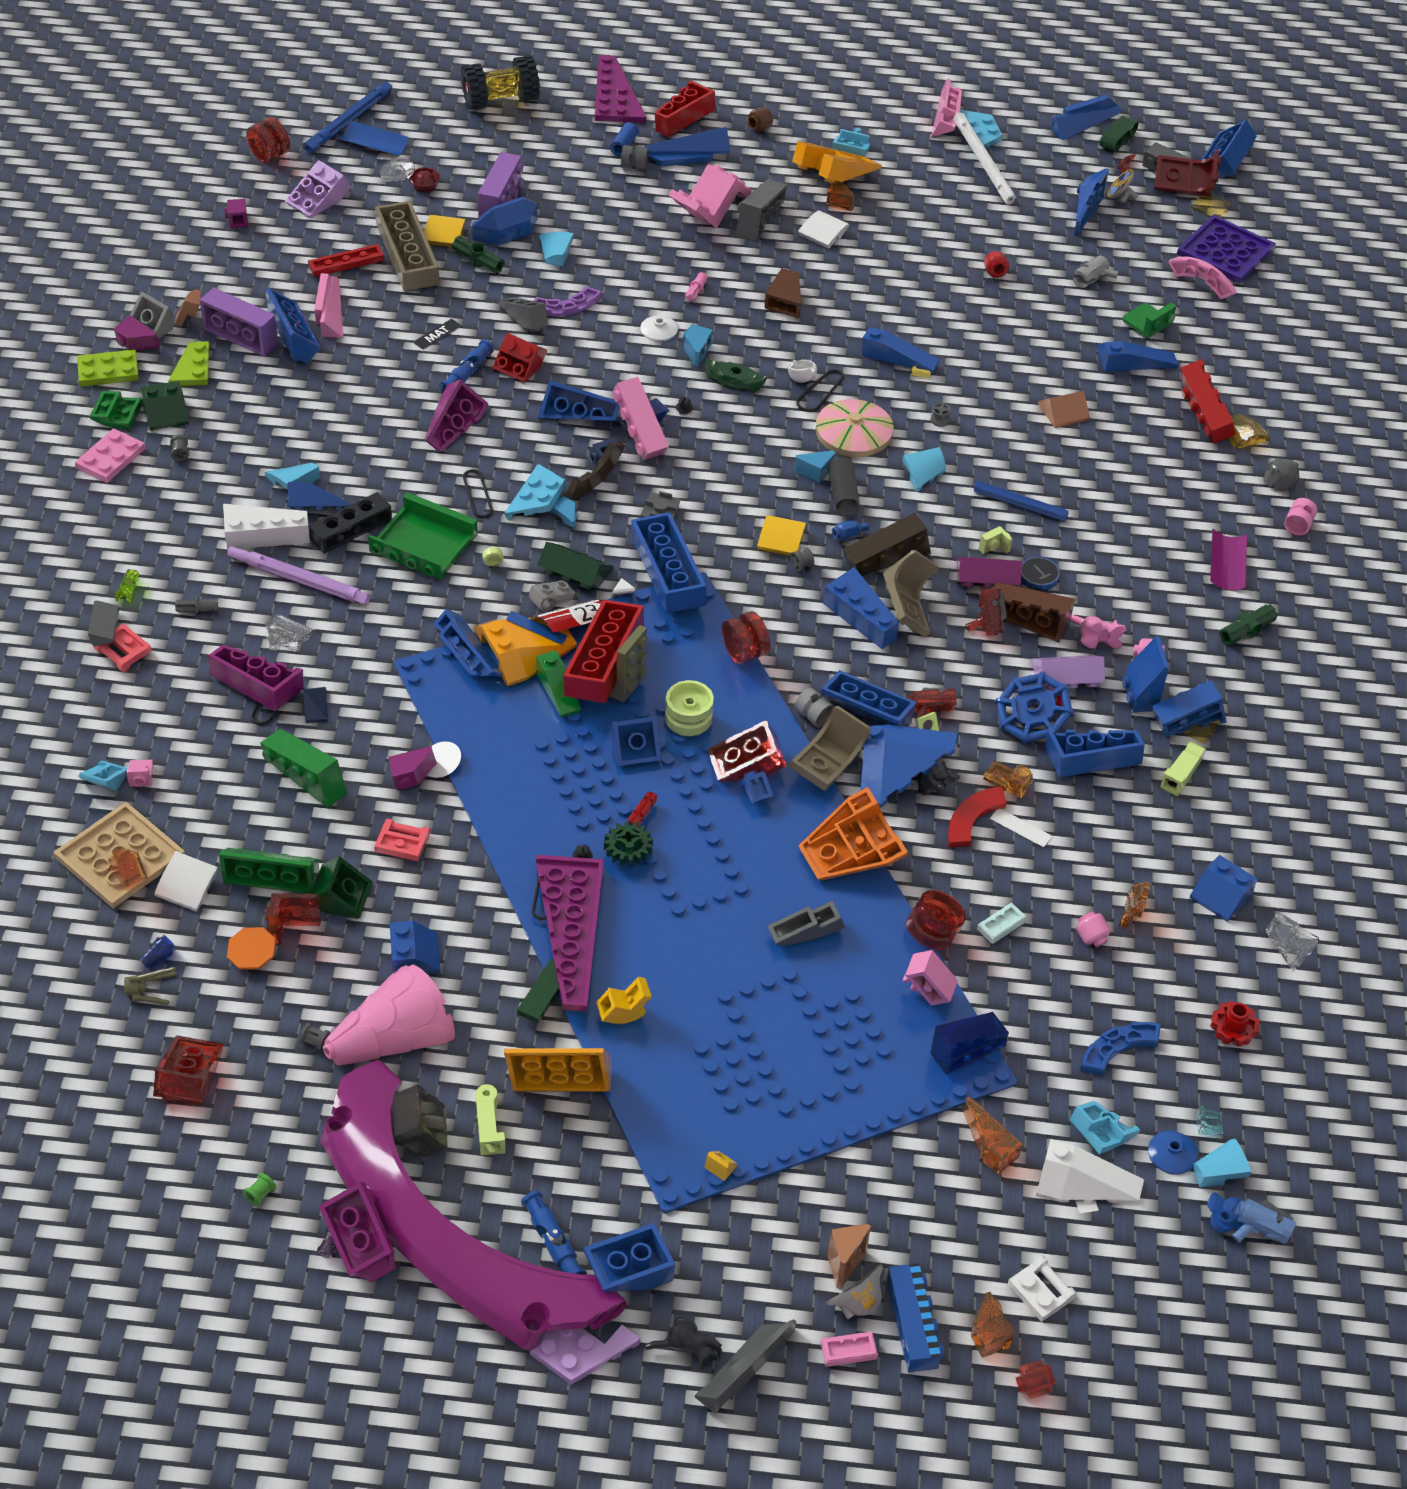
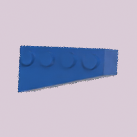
(1093, 751)

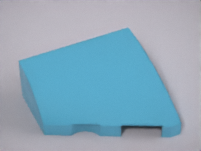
(300, 473)
(1101, 1127)

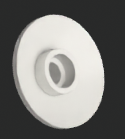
(659, 328)

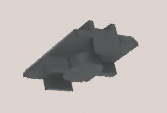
(660, 504)

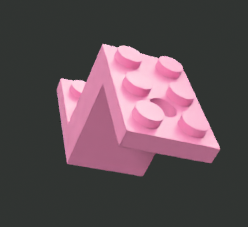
(711, 195)

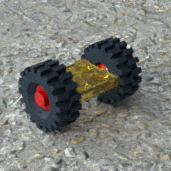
(483, 86)

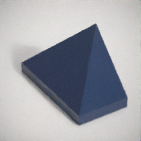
(315, 704)

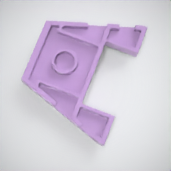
(577, 1353)

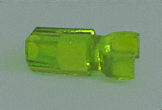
(127, 585)

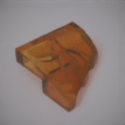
(1134, 903)

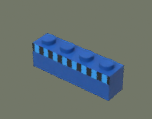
(914, 1317)

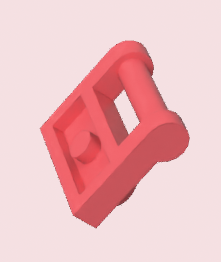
(127, 642)
(401, 844)

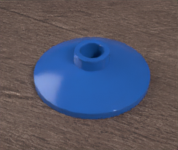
(1169, 1159)

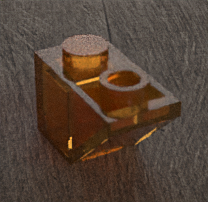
(127, 866)
(990, 1328)

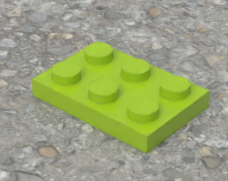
(107, 368)

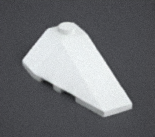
(1079, 1175)

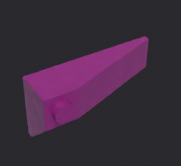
(454, 414)

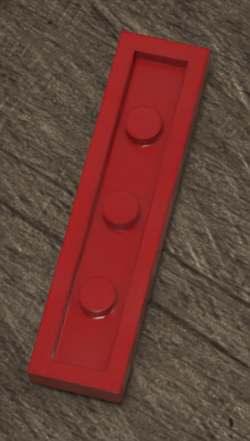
(346, 260)

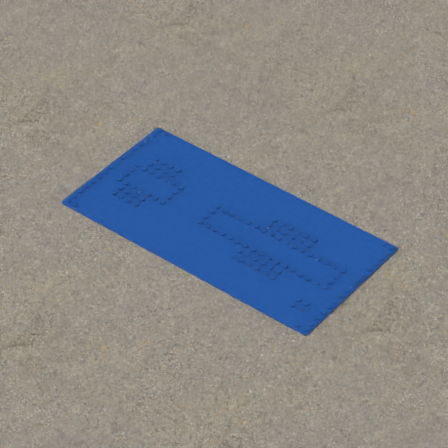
(742, 1037)

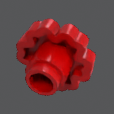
(1235, 1023)

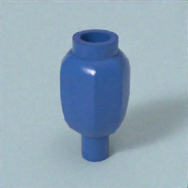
(848, 530)

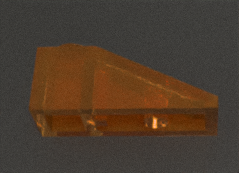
(993, 1141)

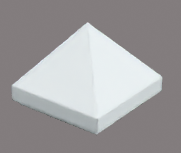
(622, 588)

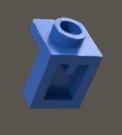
(756, 786)

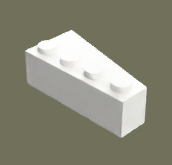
(264, 526)

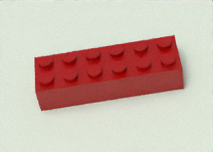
(594, 665)

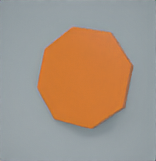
(251, 948)

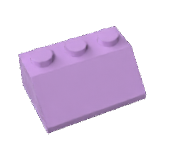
(1072, 670)

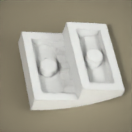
(823, 229)
(186, 881)

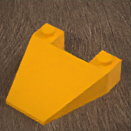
(832, 163)

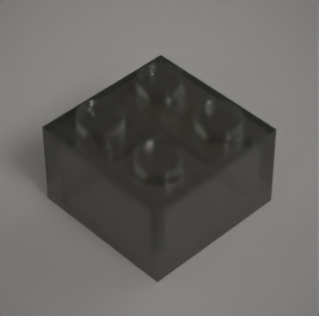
(419, 1121)

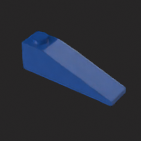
(1090, 196)
(892, 349)
(1130, 356)

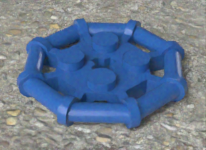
(1033, 718)

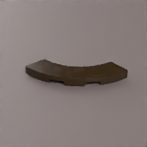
(585, 483)

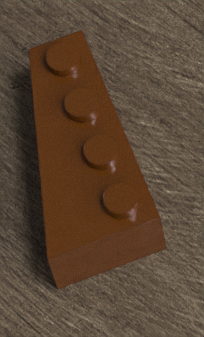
(1037, 610)

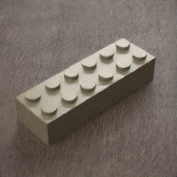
(407, 245)

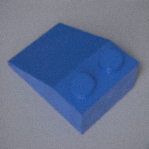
(1146, 677)
(631, 1260)

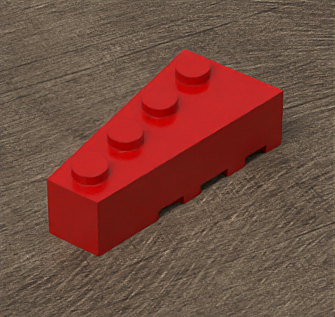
(685, 108)
(1206, 402)

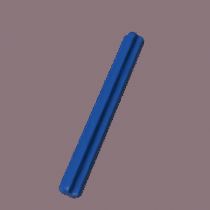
(1021, 501)

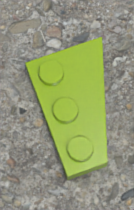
(193, 365)

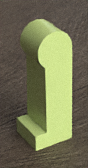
(1183, 768)
(489, 1139)

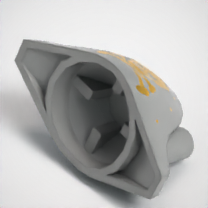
(862, 1297)

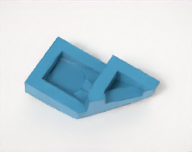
(567, 510)

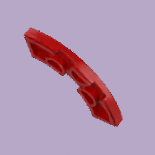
(969, 811)

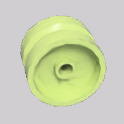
(689, 708)

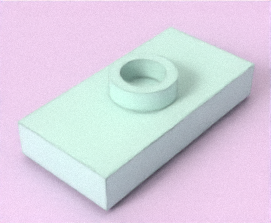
(1001, 923)

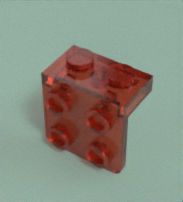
(291, 911)

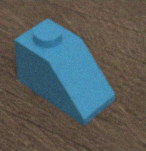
(697, 343)

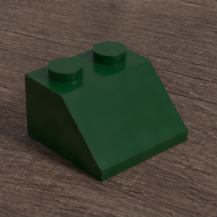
(164, 405)
(341, 888)

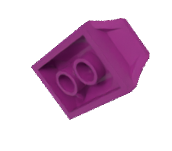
(359, 1233)

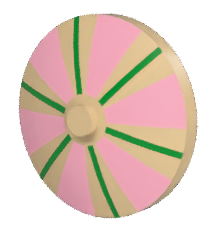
(854, 428)

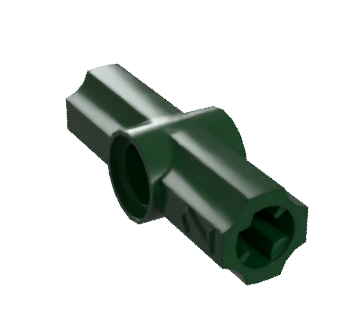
(478, 254)
(1248, 624)

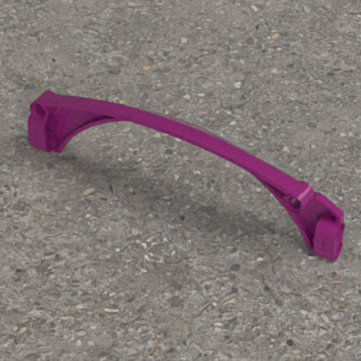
(492, 1286)

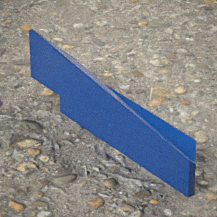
(1084, 116)
(690, 148)
(465, 645)

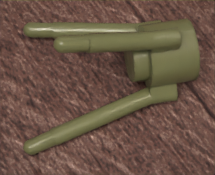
(137, 984)

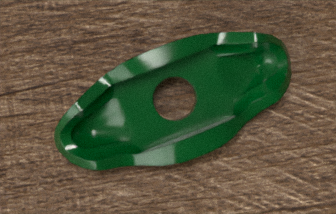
(744, 376)

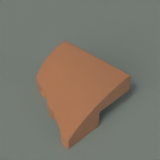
(188, 307)

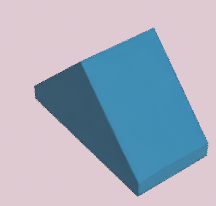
(814, 464)

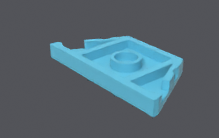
(984, 127)
(537, 493)

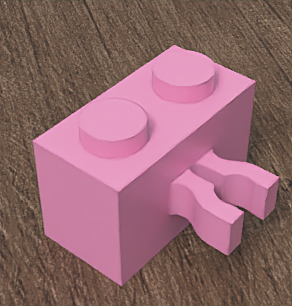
(930, 978)

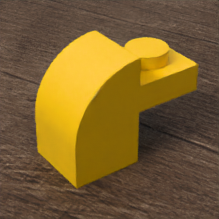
(624, 1006)

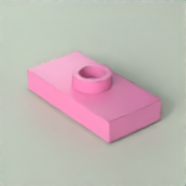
(849, 1349)

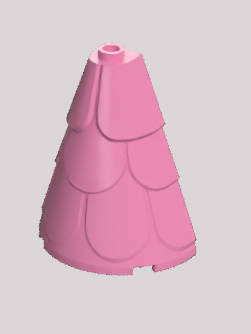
(393, 1020)

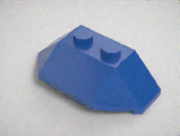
(506, 222)

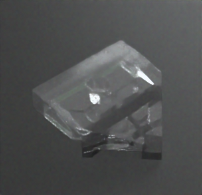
(286, 633)

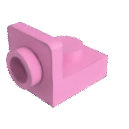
(140, 773)

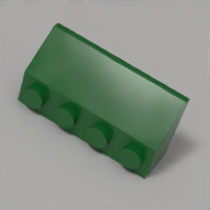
(268, 870)

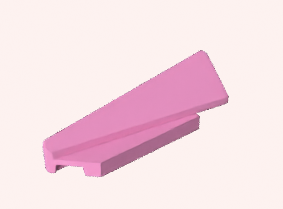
(947, 108)
(328, 307)

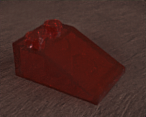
(746, 752)
(187, 1070)

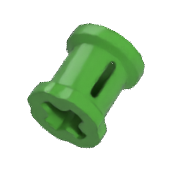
(259, 1189)

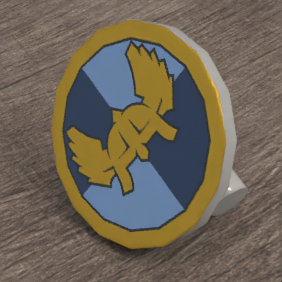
(1121, 185)

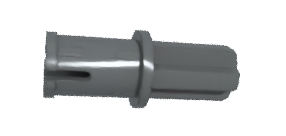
(197, 605)

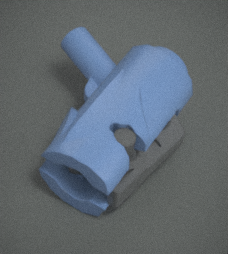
(1263, 1218)

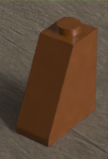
(784, 294)

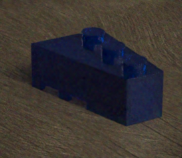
(967, 1040)

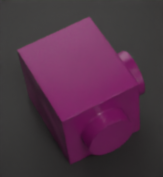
(236, 212)

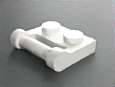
(1036, 1293)

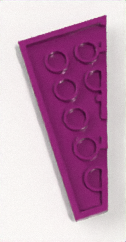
(614, 94)

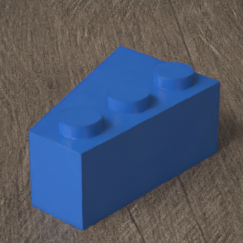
(1190, 708)

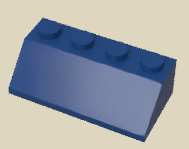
(1232, 146)
(292, 326)
(868, 700)

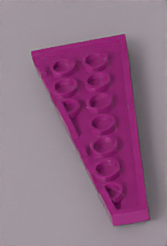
(571, 908)

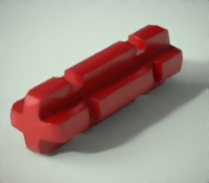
(643, 808)

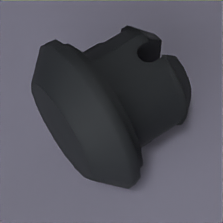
(684, 405)
(583, 852)

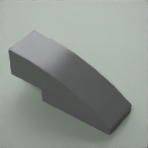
(806, 925)

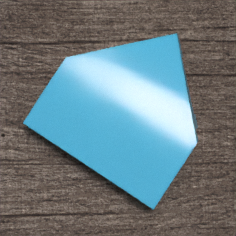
(852, 142)

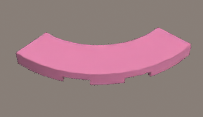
(1198, 268)

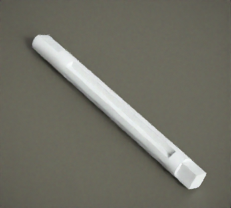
(984, 158)

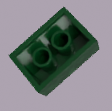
(574, 565)

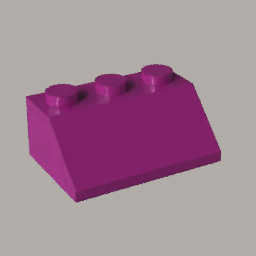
(988, 571)

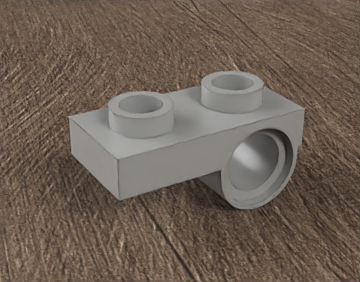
(547, 594)

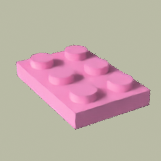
(110, 455)

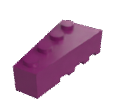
(255, 677)

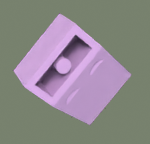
(318, 190)

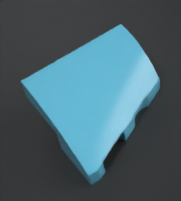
(556, 246)
(924, 466)
(1222, 1164)

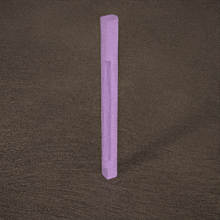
(300, 575)

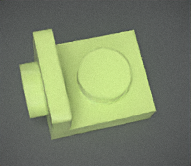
(993, 539)

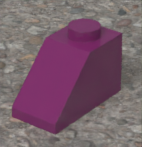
(135, 335)
(411, 767)

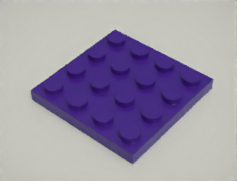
(1227, 248)

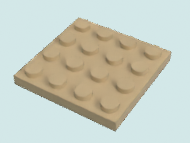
(122, 828)

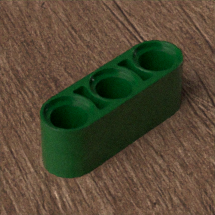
(1118, 133)

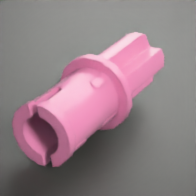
(696, 286)

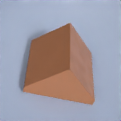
(1066, 409)
(846, 1251)

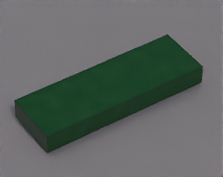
(540, 995)

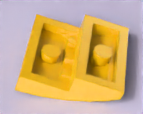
(443, 230)
(781, 535)

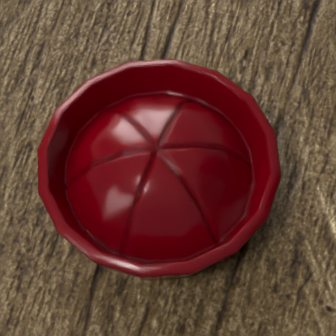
(424, 179)

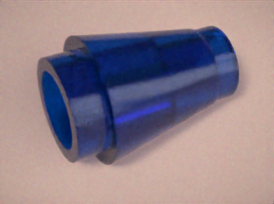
(159, 950)

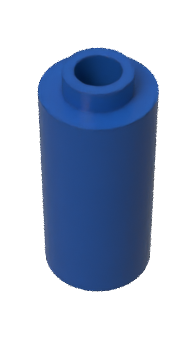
(625, 137)

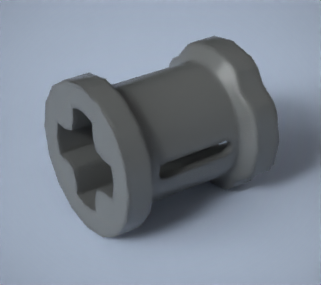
(179, 444)
(313, 1036)

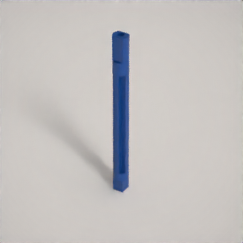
(343, 120)

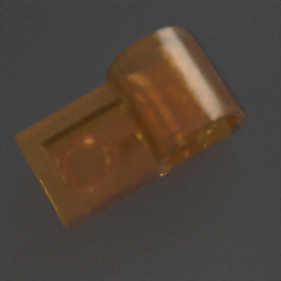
(1012, 780)

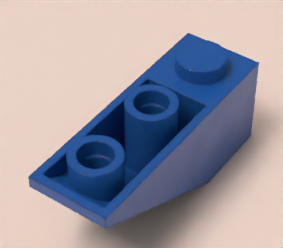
(309, 495)

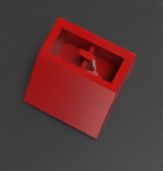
(519, 358)

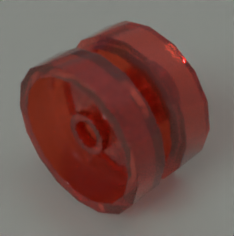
(268, 139)
(745, 637)
(935, 919)

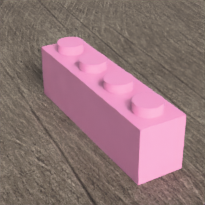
(640, 418)

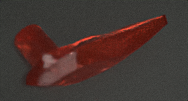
(1123, 164)

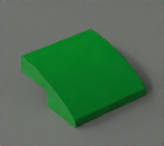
(116, 410)

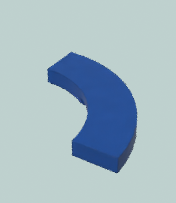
(1117, 1040)

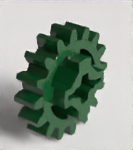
(628, 843)

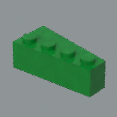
(306, 766)

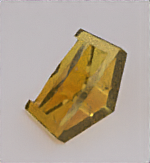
(1247, 432)

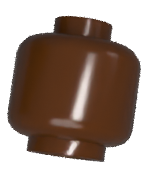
(760, 119)

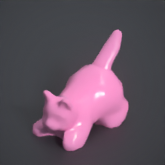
(1095, 630)

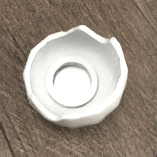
(802, 370)

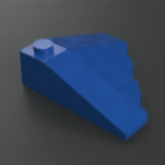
(899, 754)

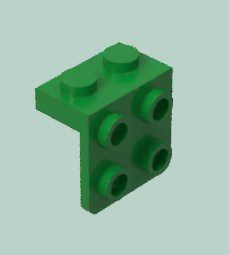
(1149, 320)

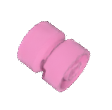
(1300, 516)

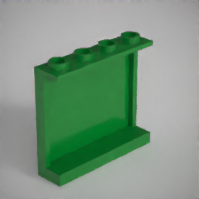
(425, 536)

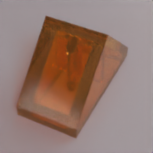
(840, 197)

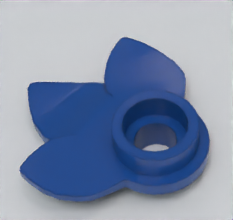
(1223, 1213)

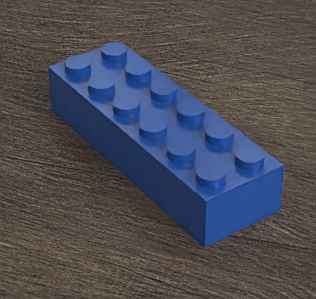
(668, 562)

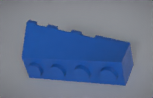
(572, 403)

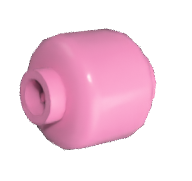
(1093, 929)

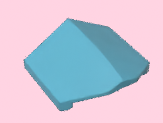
(105, 775)

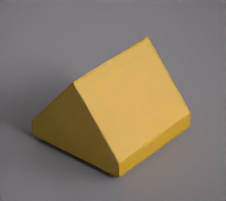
(719, 1164)

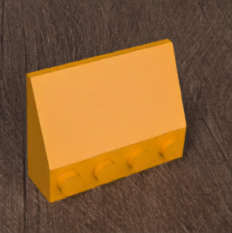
(559, 1069)

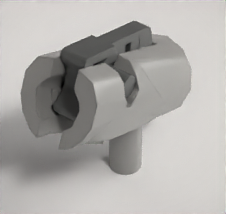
(1090, 271)

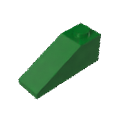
(550, 672)

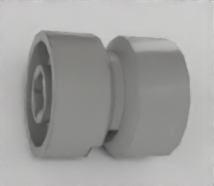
(814, 707)

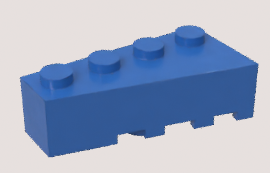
(861, 608)

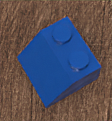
(1223, 888)
(414, 946)

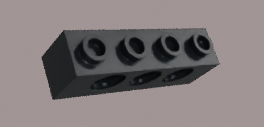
(350, 522)

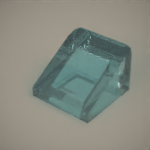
(1208, 1121)

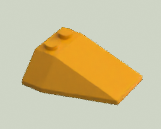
(518, 647)

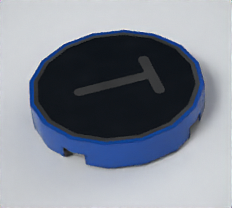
(1040, 573)

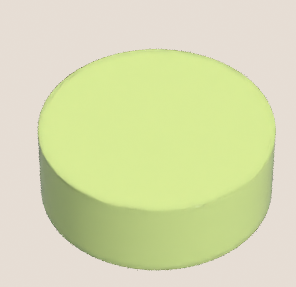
(492, 556)

